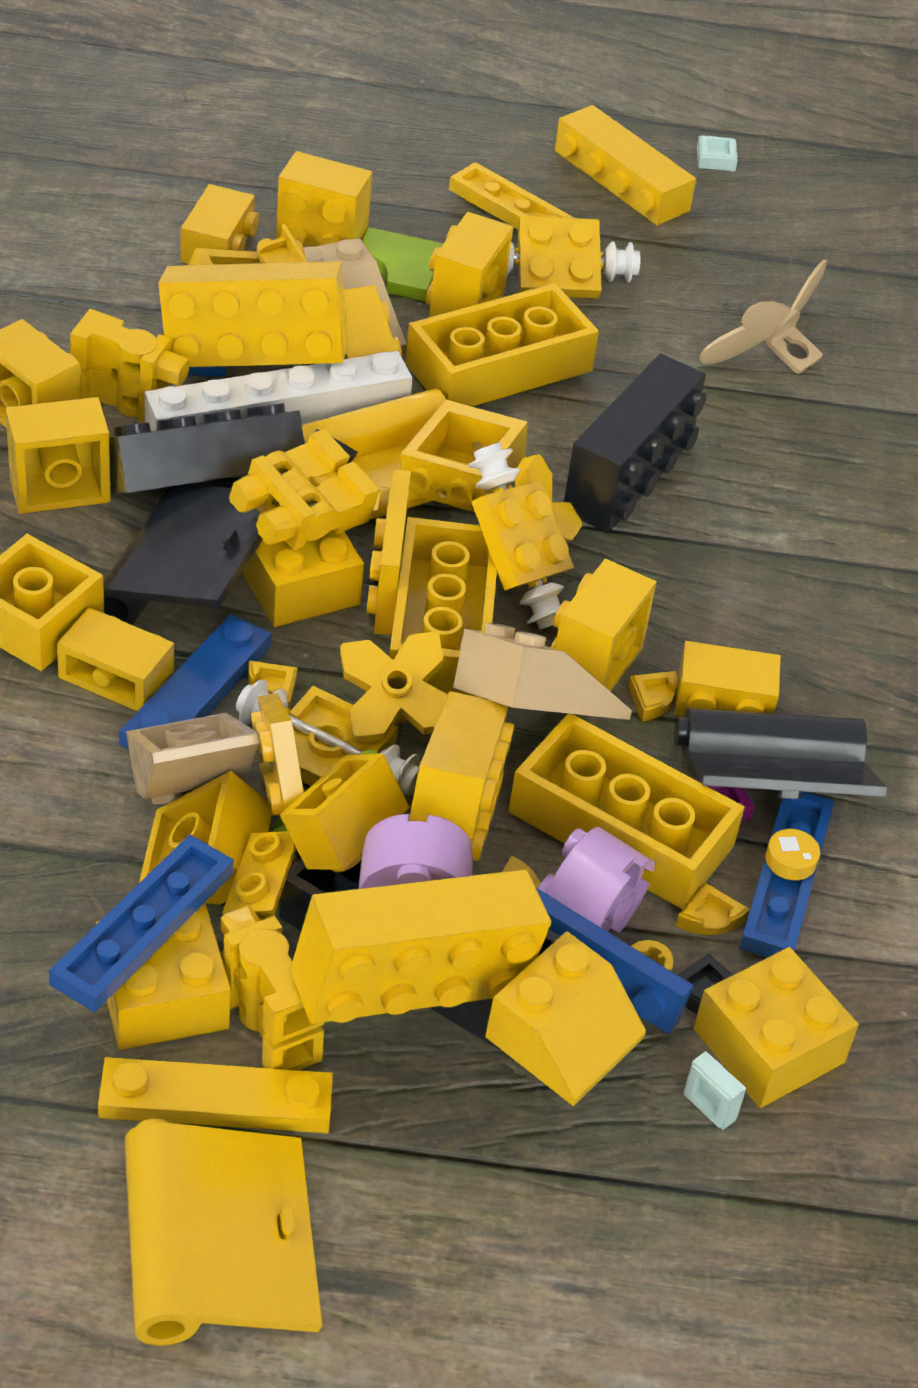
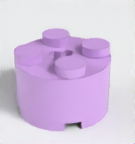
(414, 852)
(600, 878)

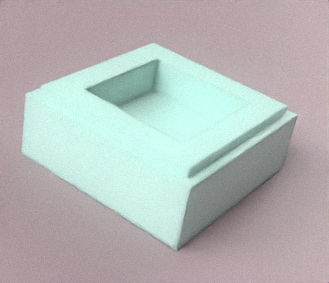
(717, 153)
(714, 1090)

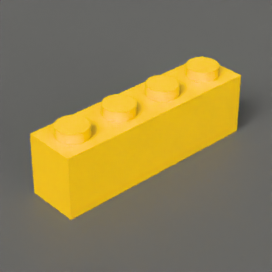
(625, 164)

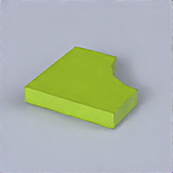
(402, 261)

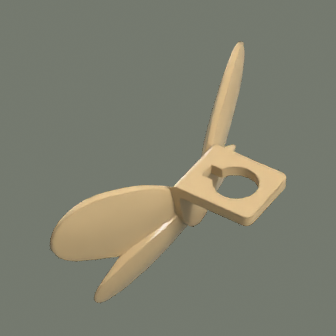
(773, 324)

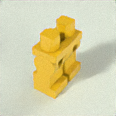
(123, 362)
(305, 492)
(265, 990)

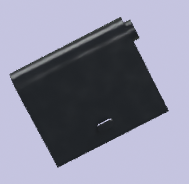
(183, 553)
(777, 752)

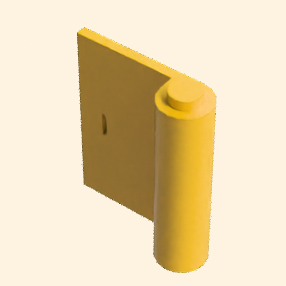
(382, 435)
(209, 1231)

